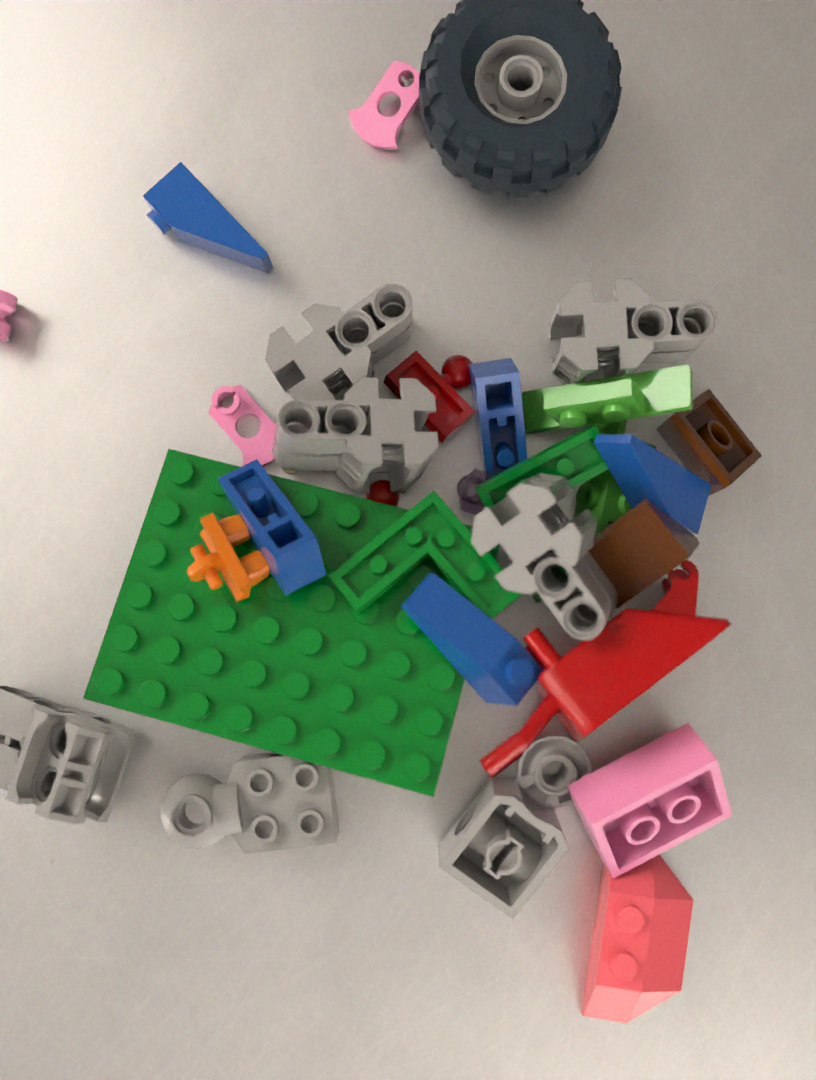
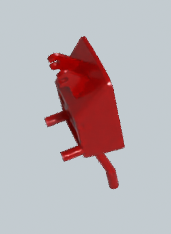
(613, 667)

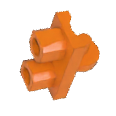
(220, 539)

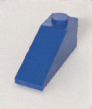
(199, 219)
(498, 414)
(652, 475)
(274, 527)
(473, 642)

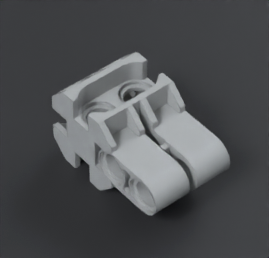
(624, 331)
(327, 358)
(360, 435)
(539, 540)
(60, 757)

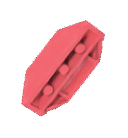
(637, 942)

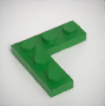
(570, 458)
(424, 532)

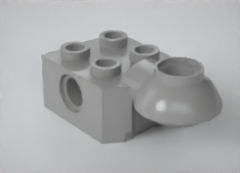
(263, 805)
(511, 828)

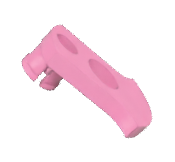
(382, 130)
(252, 448)

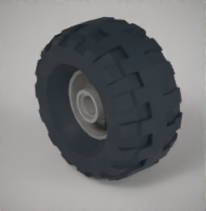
(519, 92)

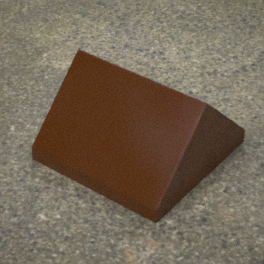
(709, 442)
(641, 549)

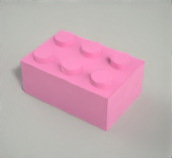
(651, 799)

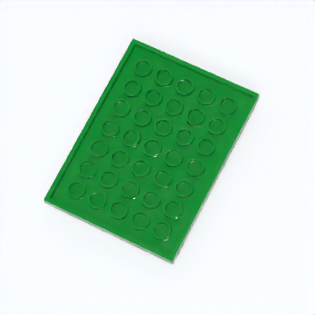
(277, 667)

